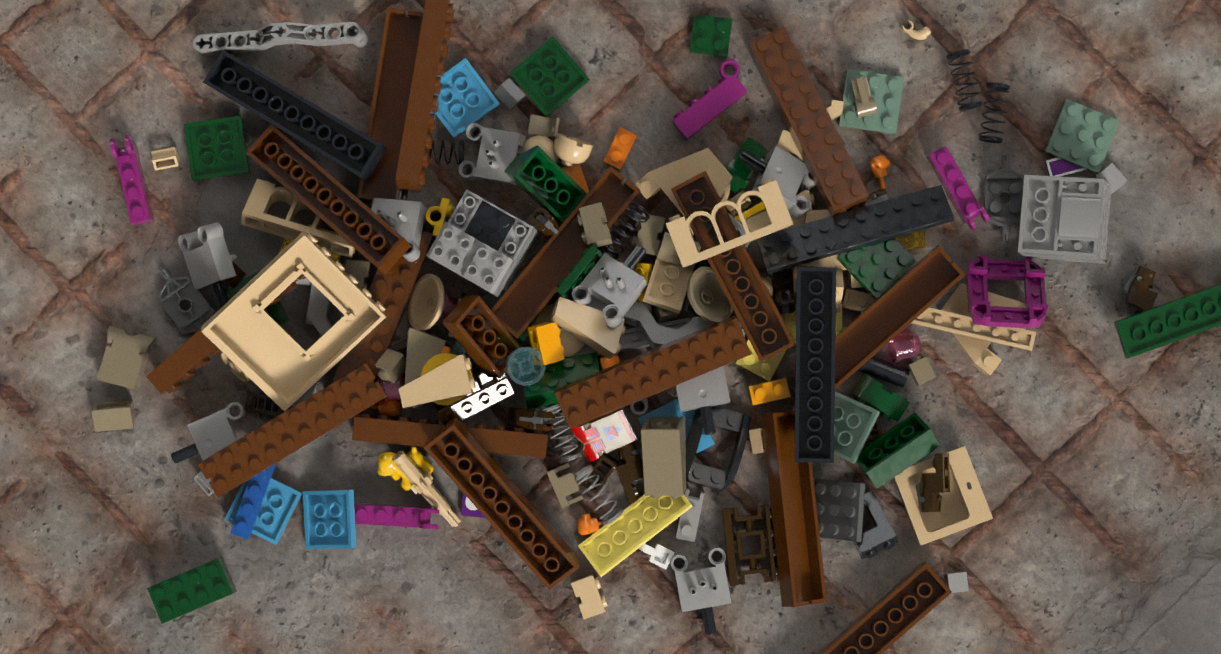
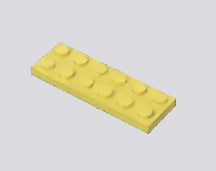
(631, 530)

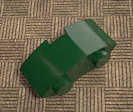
(740, 170)
(884, 400)

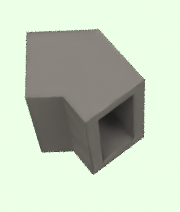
(1112, 177)
(204, 483)

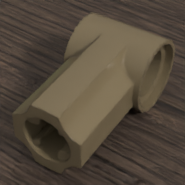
(864, 102)

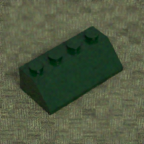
(546, 183)

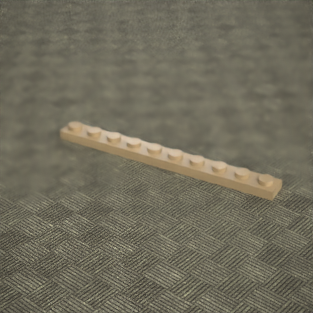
(953, 323)

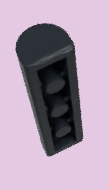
(885, 371)

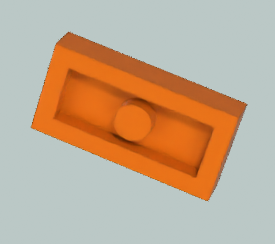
(620, 148)

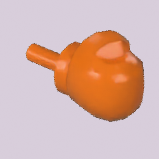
(879, 167)
(387, 408)
(587, 524)

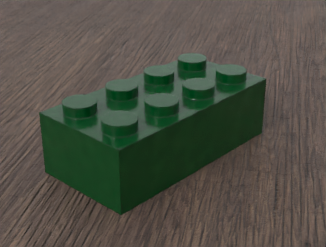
(559, 375)
(896, 450)
(191, 590)

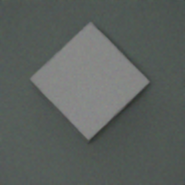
(957, 582)

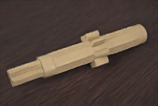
(422, 484)

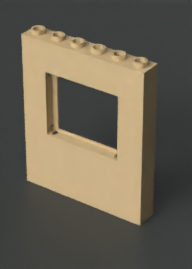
(266, 349)

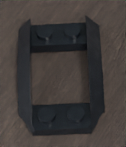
(710, 476)

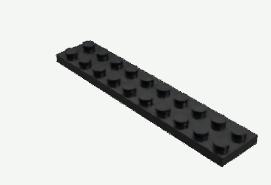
(854, 229)

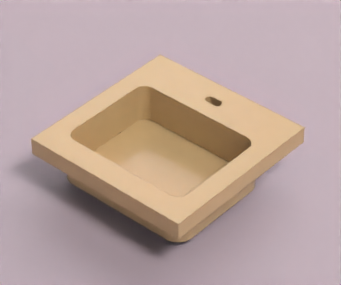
(959, 507)

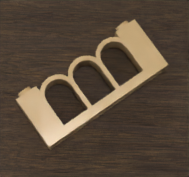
(256, 217)
(684, 242)

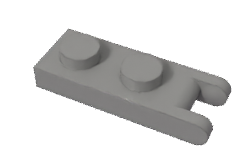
(689, 520)

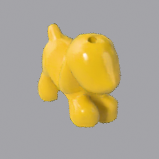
(387, 467)

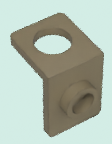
(543, 126)

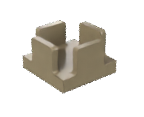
(564, 485)

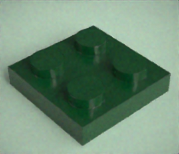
(710, 35)

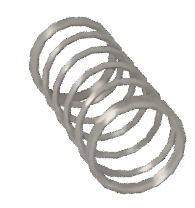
(569, 457)
(587, 471)

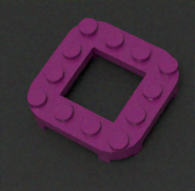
(1013, 317)

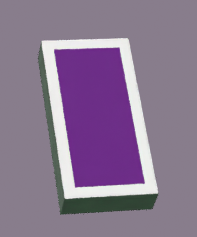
(1061, 167)

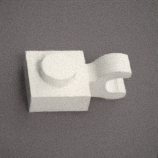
(659, 555)

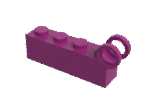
(712, 104)
(132, 181)
(956, 187)
(395, 515)

